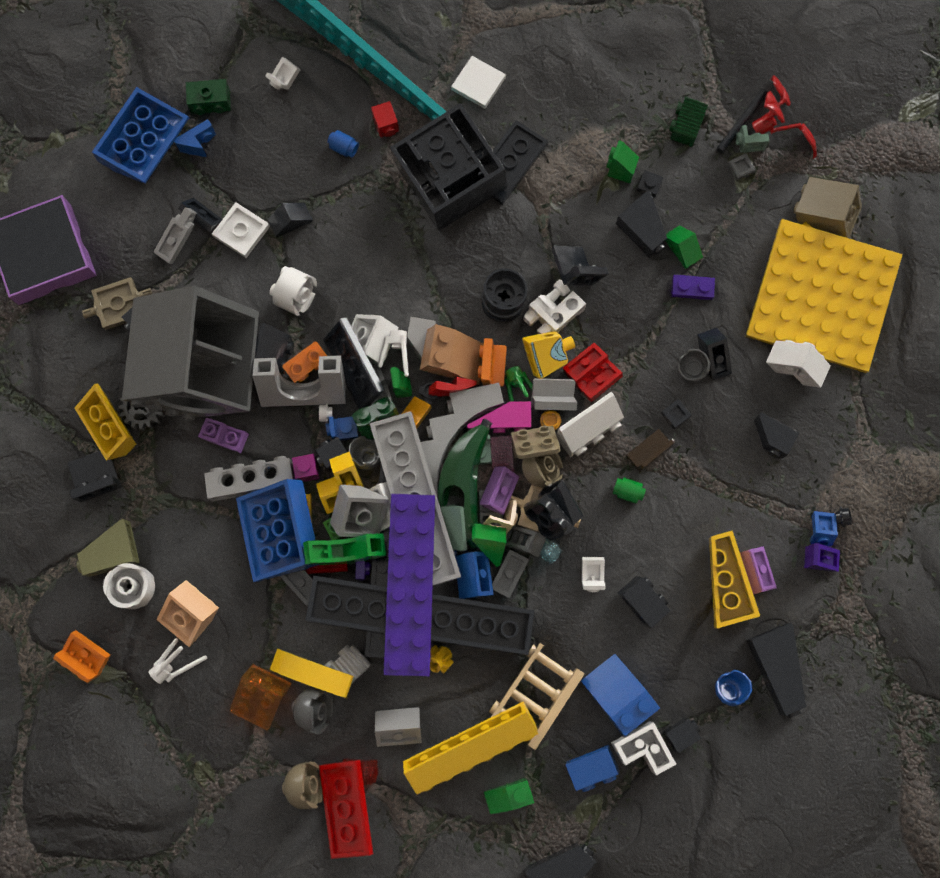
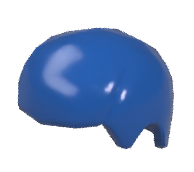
(733, 688)

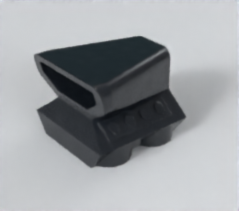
(554, 511)

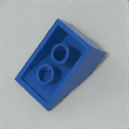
(620, 695)

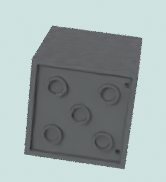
(190, 354)

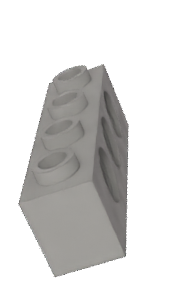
(216, 478)

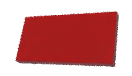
(345, 809)

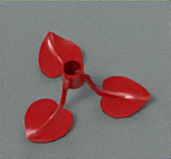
(767, 121)

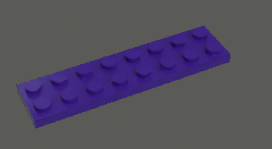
(409, 585)

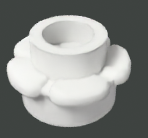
(324, 413)

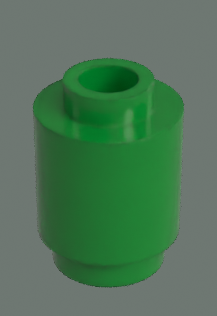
(629, 490)

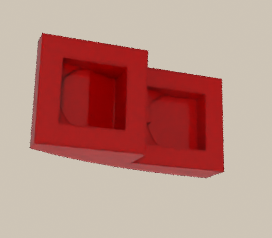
(458, 384)

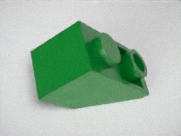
(622, 162)

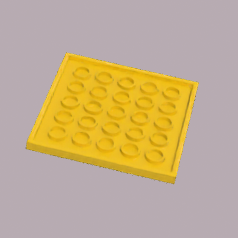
(824, 294)

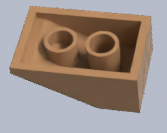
(451, 354)

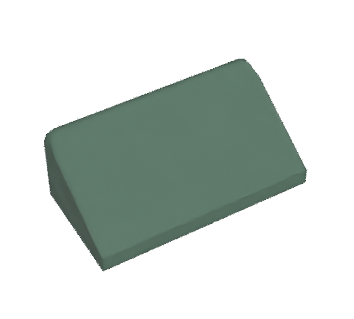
(455, 525)

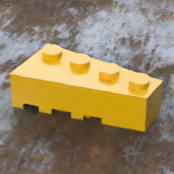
(730, 585)

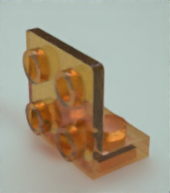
(259, 696)

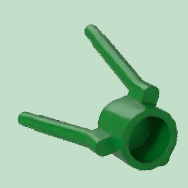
(517, 379)

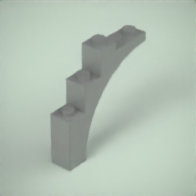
(466, 407)

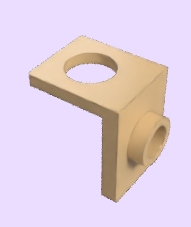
(509, 519)

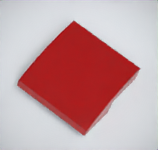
(592, 372)

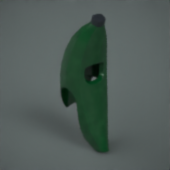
(461, 470)

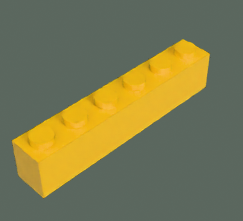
(470, 748)

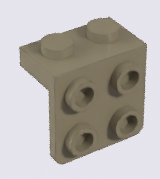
(535, 442)

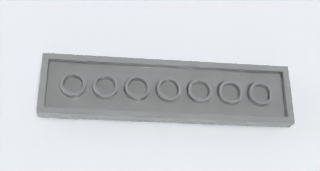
(409, 474)

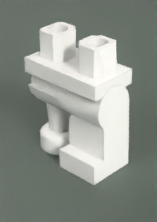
(549, 314)

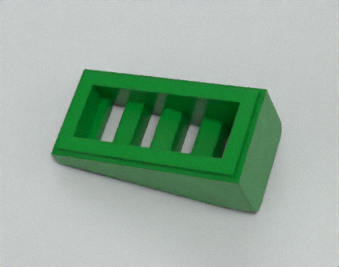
(400, 383)

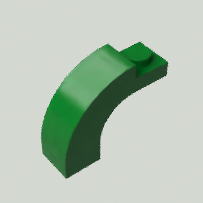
(345, 550)

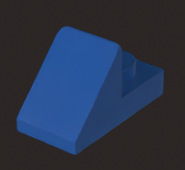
(191, 140)

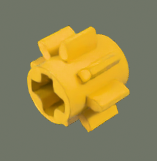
(440, 659)

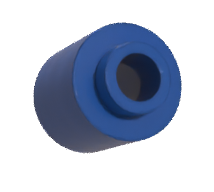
(343, 144)

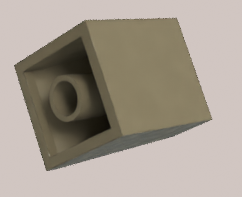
(829, 206)

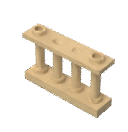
(558, 696)

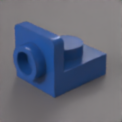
(342, 428)
(824, 528)

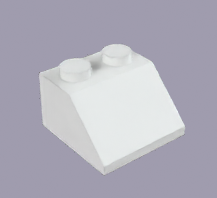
(371, 334)

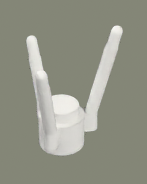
(398, 340)
(162, 668)

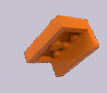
(304, 362)
(493, 363)
(82, 657)

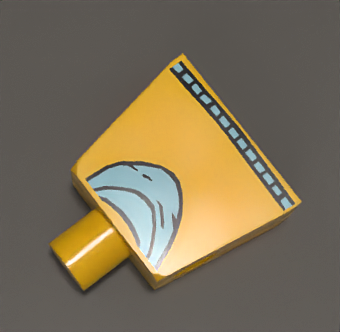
(547, 352)

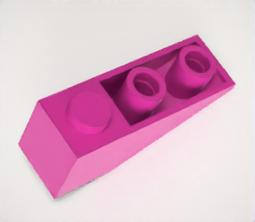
(509, 416)

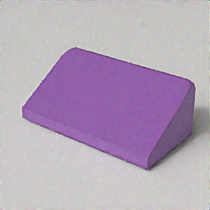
(499, 489)
(758, 570)

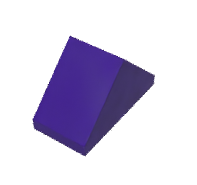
(821, 557)

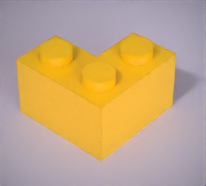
(345, 474)

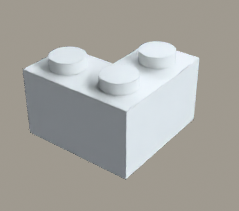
(799, 360)
(644, 742)

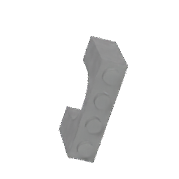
(277, 391)

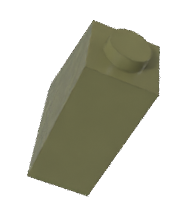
(109, 550)

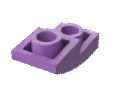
(223, 435)

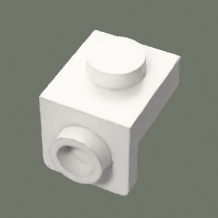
(283, 74)
(593, 573)

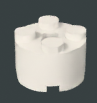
(293, 290)
(116, 586)

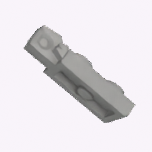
(175, 235)

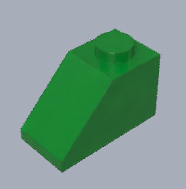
(509, 796)

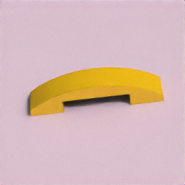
(311, 673)

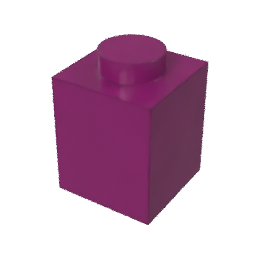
(306, 468)

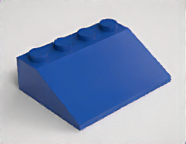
(139, 136)
(274, 529)

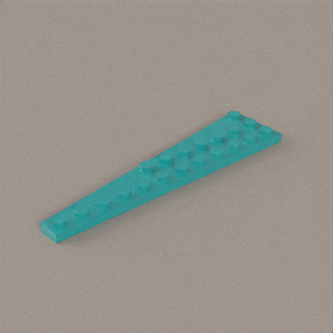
(364, 55)

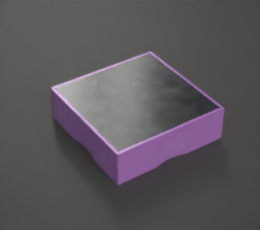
(42, 250)

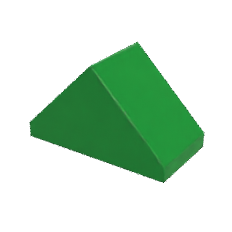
(684, 246)
(490, 541)

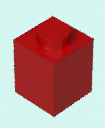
(385, 119)

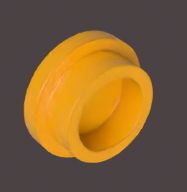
(550, 418)

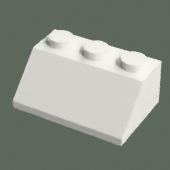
(590, 425)

